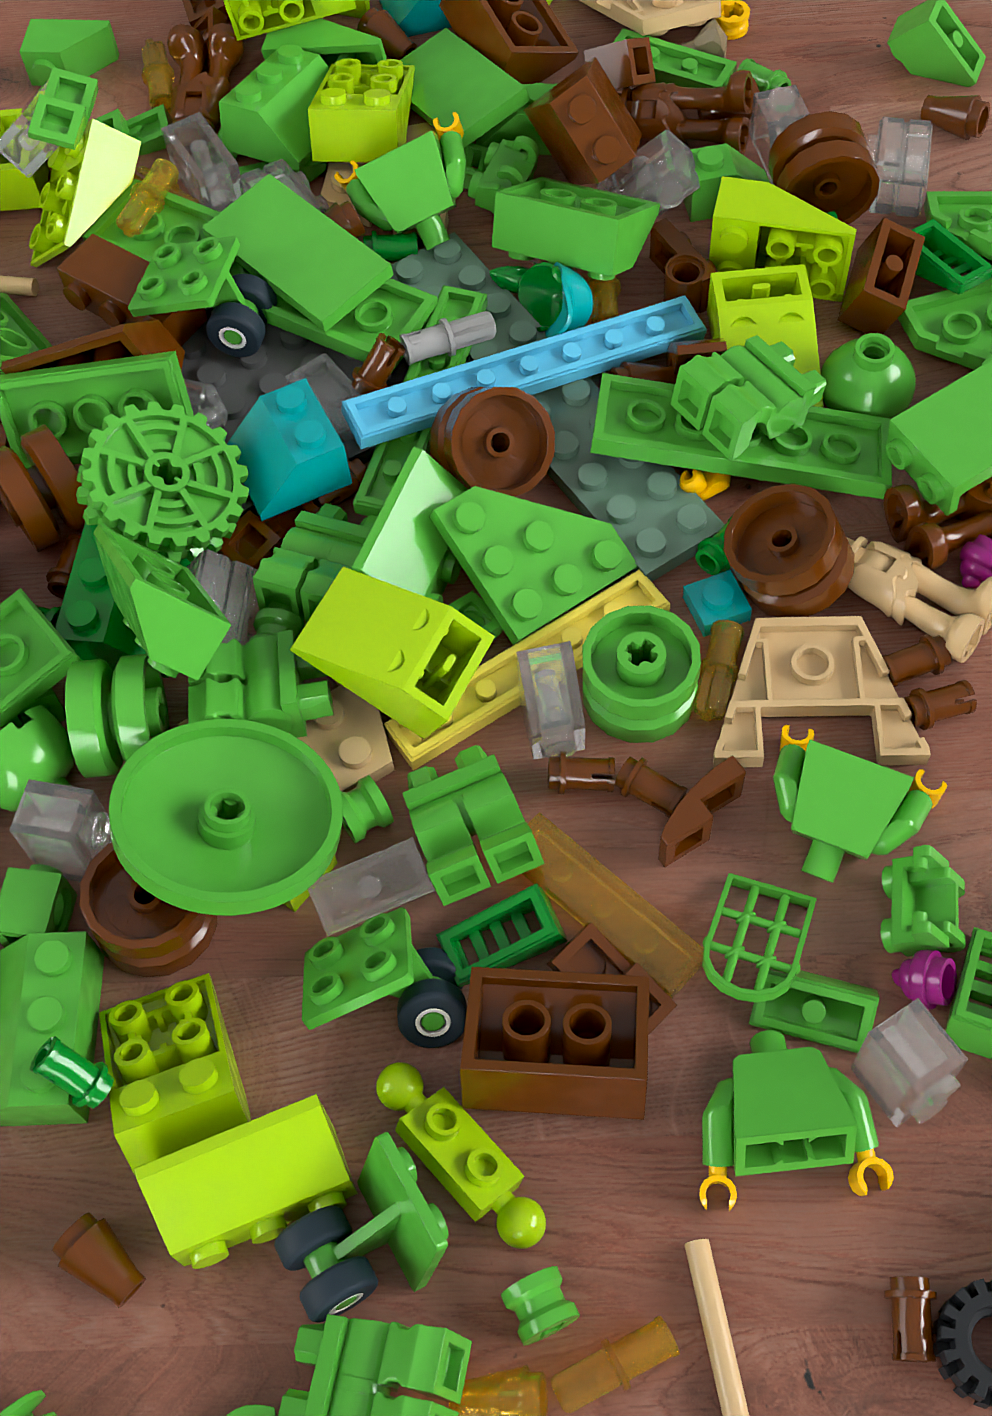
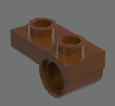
(682, 265)

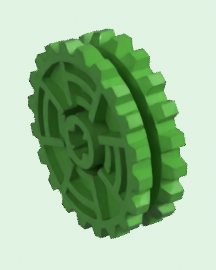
(163, 481)

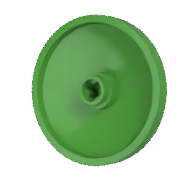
(225, 816)

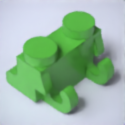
(505, 167)
(923, 904)

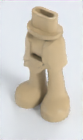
(892, 579)

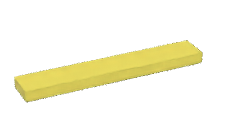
(495, 683)

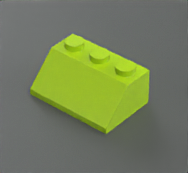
(246, 1183)

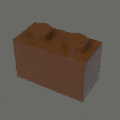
(881, 278)

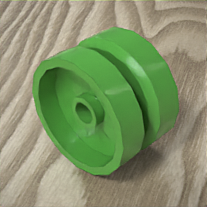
(640, 673)
(112, 711)

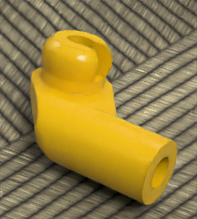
(704, 483)

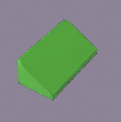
(819, 1010)

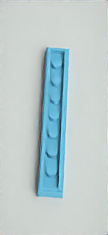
(530, 367)

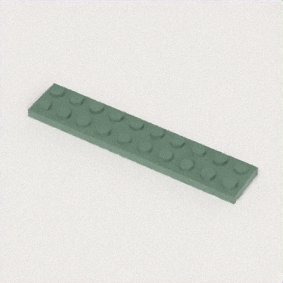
(637, 497)

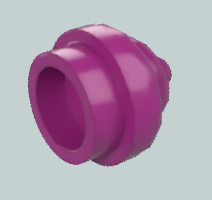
(976, 561)
(927, 978)

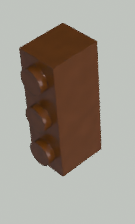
(104, 282)

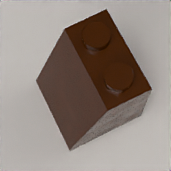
(585, 125)

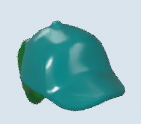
(550, 293)

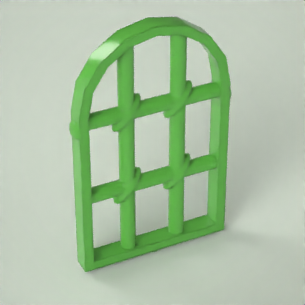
(737, 951)

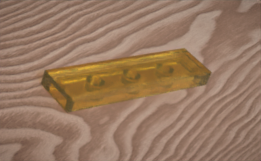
(624, 917)

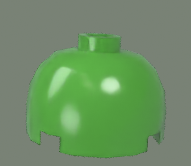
(33, 752)

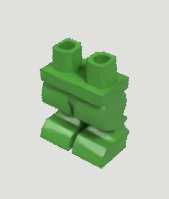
(745, 390)
(309, 560)
(260, 685)
(463, 805)
(368, 1359)

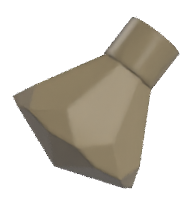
(710, 40)

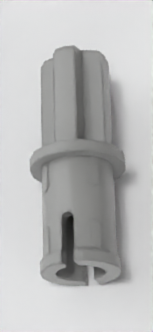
(448, 336)

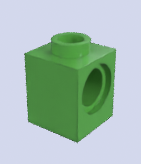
(34, 902)

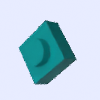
(716, 600)

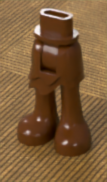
(196, 88)
(661, 108)
(917, 522)

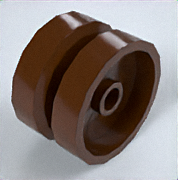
(826, 164)
(520, 435)
(35, 491)
(789, 551)
(136, 927)

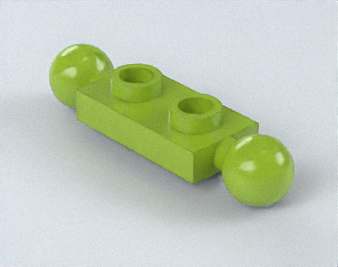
(461, 1155)

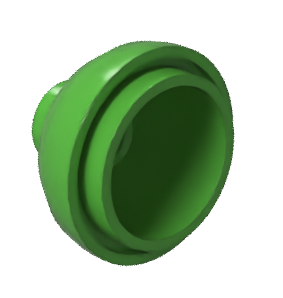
(869, 377)

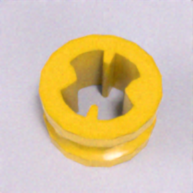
(734, 18)

